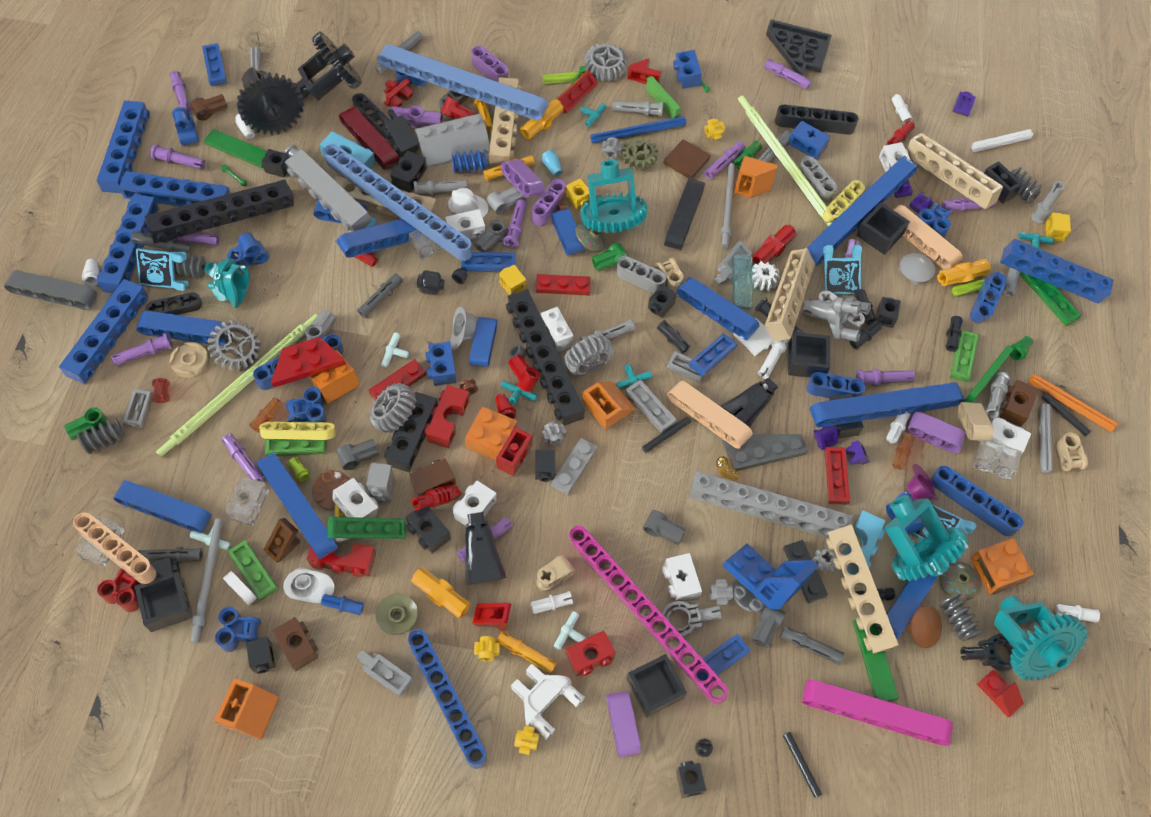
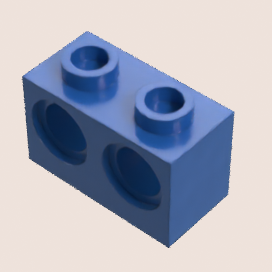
(687, 69)
(442, 363)

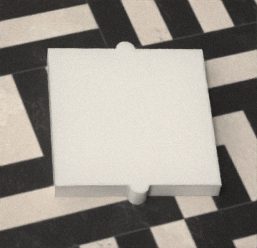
(758, 341)

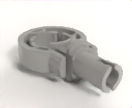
(692, 610)

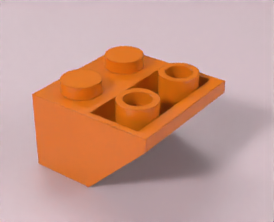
(755, 177)
(335, 382)
(606, 403)
(246, 709)

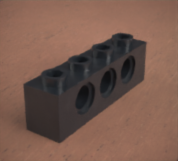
(405, 458)

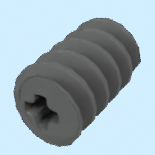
(1028, 189)
(191, 266)
(101, 436)
(960, 617)

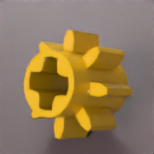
(714, 129)
(487, 648)
(526, 740)

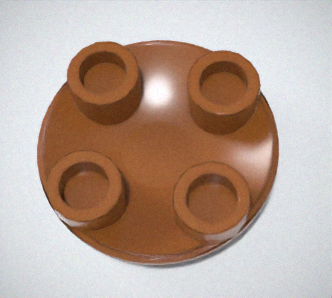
(324, 486)
(925, 626)

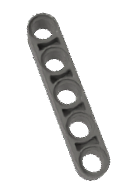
(50, 290)

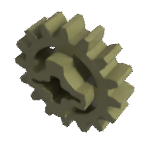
(641, 153)

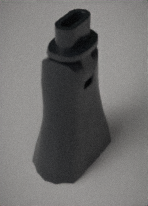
(751, 401)
(482, 557)

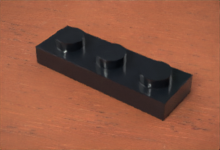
(813, 588)

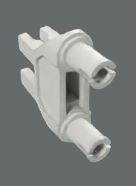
(542, 695)

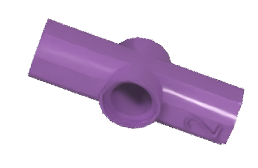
(418, 117)

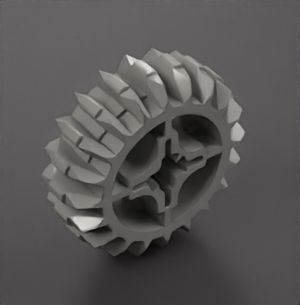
(606, 62)
(230, 337)
(589, 355)
(392, 407)

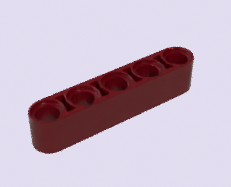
(369, 137)

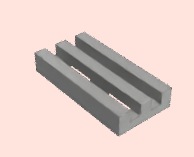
(683, 368)
(143, 416)

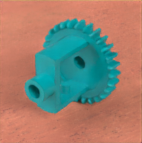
(613, 212)
(929, 555)
(1048, 647)

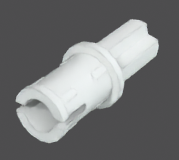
(901, 108)
(897, 428)
(551, 602)
(1081, 613)

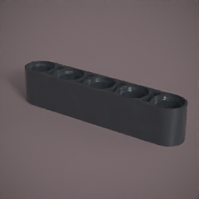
(821, 119)
(684, 214)

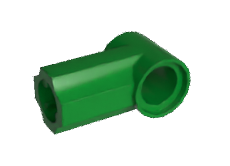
(609, 257)
(86, 422)

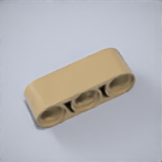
(975, 421)

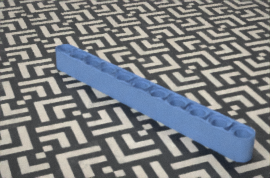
(463, 82)
(398, 202)

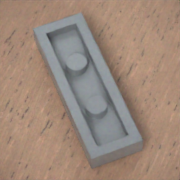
(650, 406)
(574, 466)

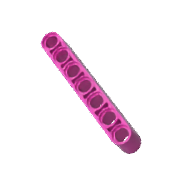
(878, 712)

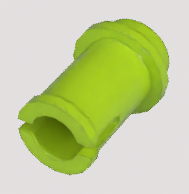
(301, 473)

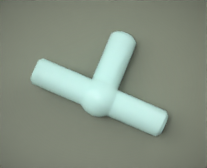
(392, 350)
(207, 538)
(567, 631)

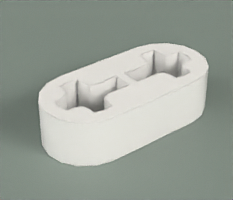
(240, 588)

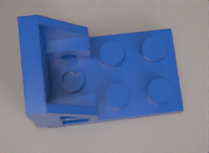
(766, 581)

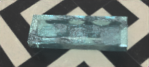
(742, 281)

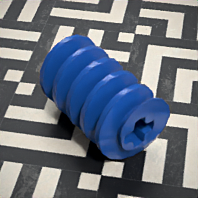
(469, 161)

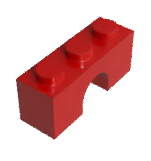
(452, 401)
(357, 562)

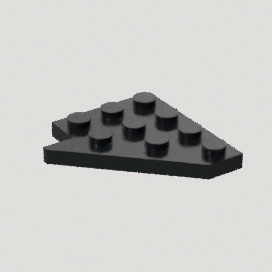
(799, 45)

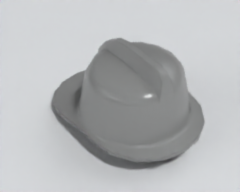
(463, 327)

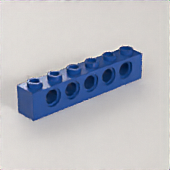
(123, 145)
(169, 189)
(122, 253)
(1056, 271)
(104, 331)

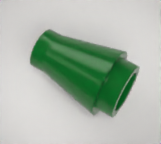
(1021, 348)

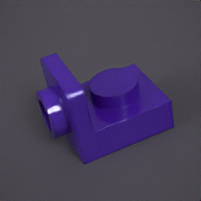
(964, 103)

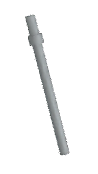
(726, 230)
(199, 620)

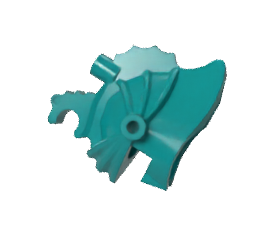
(227, 281)

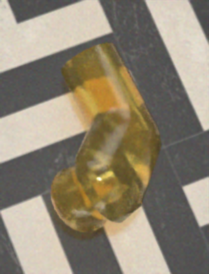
(724, 469)

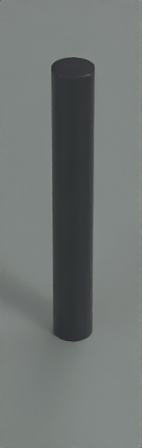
(1066, 414)
(666, 434)
(802, 765)

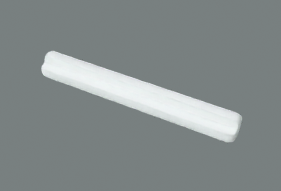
(1001, 140)

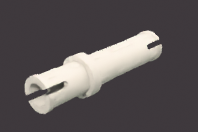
(778, 348)

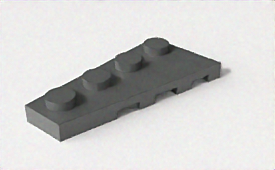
(764, 450)

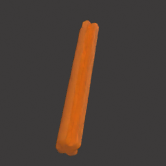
(1073, 402)

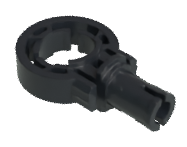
(988, 652)

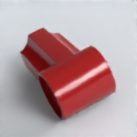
(455, 110)
(526, 375)

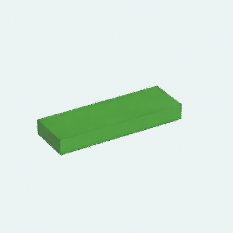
(661, 95)
(964, 356)
(294, 447)
(252, 570)

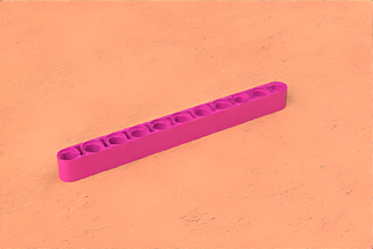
(650, 621)

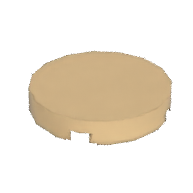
(189, 360)

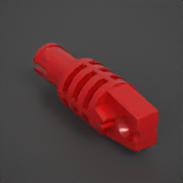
(437, 497)

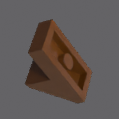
(282, 540)

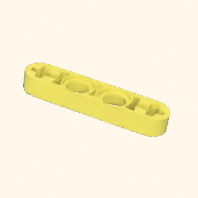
(843, 200)
(297, 430)

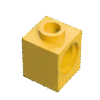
(577, 193)
(1058, 226)
(512, 280)

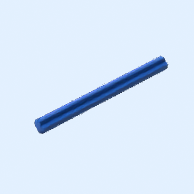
(638, 129)

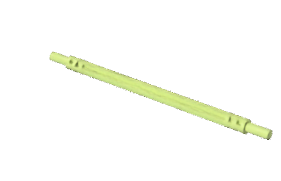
(784, 157)
(233, 389)

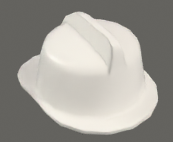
(464, 201)
(308, 585)

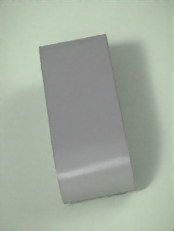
(818, 178)
(640, 274)

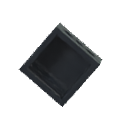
(883, 228)
(808, 354)
(164, 602)
(656, 685)

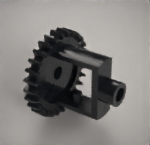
(327, 55)
(269, 101)

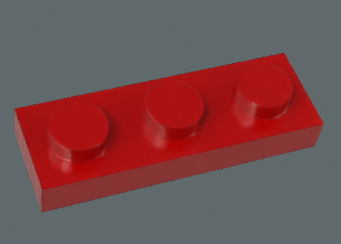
(577, 91)
(563, 284)
(406, 375)
(837, 475)

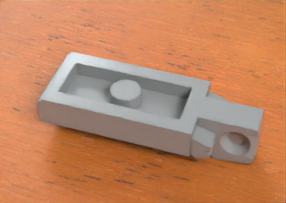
(726, 265)
(385, 672)

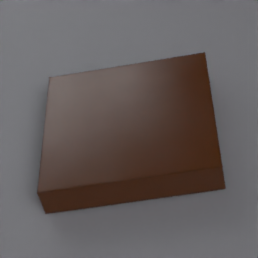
(686, 159)

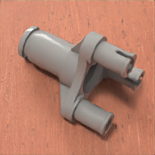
(837, 314)

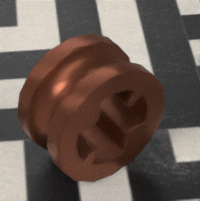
(469, 385)

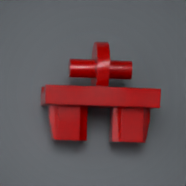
(394, 90)

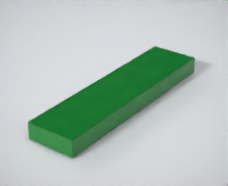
(235, 147)
(1053, 299)
(989, 374)
(366, 528)
(877, 667)

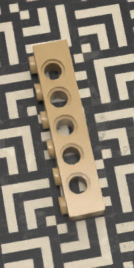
(503, 130)
(954, 171)
(376, 207)
(790, 295)
(847, 536)

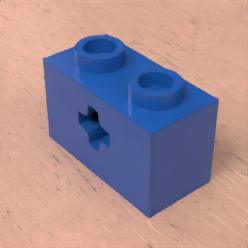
(809, 140)

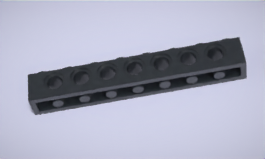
(219, 211)
(565, 413)

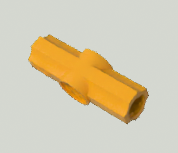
(533, 126)
(964, 272)
(440, 592)

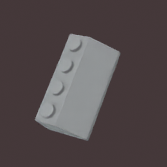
(458, 135)

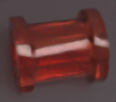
(160, 390)

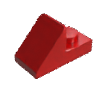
(640, 72)
(492, 615)
(1004, 696)

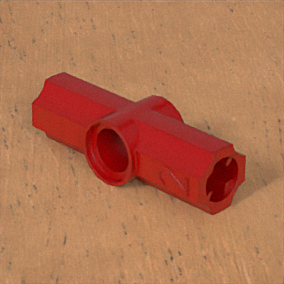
(774, 245)

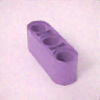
(488, 64)
(522, 178)
(548, 202)
(936, 432)
(623, 724)

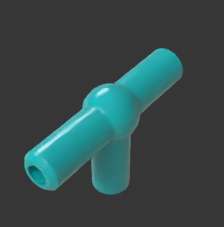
(594, 114)
(1035, 238)
(632, 377)
(517, 392)

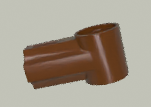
(204, 108)

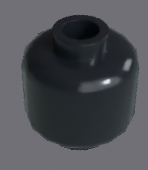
(430, 282)

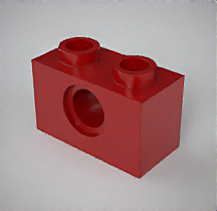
(514, 451)
(597, 643)

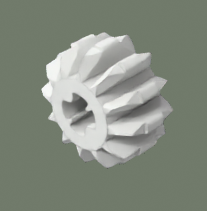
(765, 276)

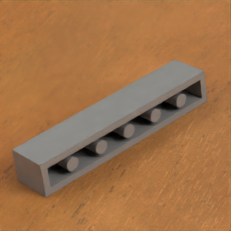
(328, 191)

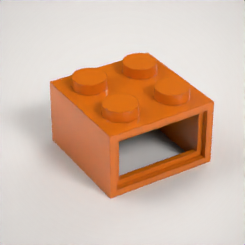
(489, 433)
(1005, 565)

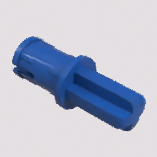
(343, 604)

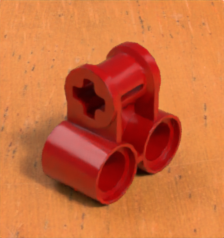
(123, 588)

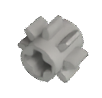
(612, 148)
(554, 433)
(827, 563)
(721, 592)

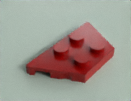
(304, 361)

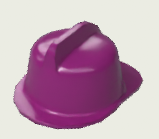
(921, 485)

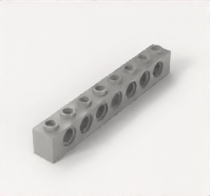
(767, 505)

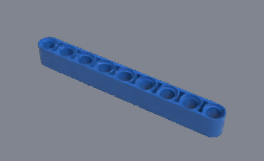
(862, 207)
(886, 404)

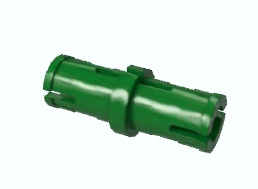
(749, 152)

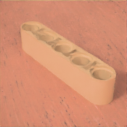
(929, 241)
(710, 414)
(118, 555)

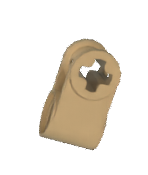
(673, 274)
(1073, 455)
(557, 570)

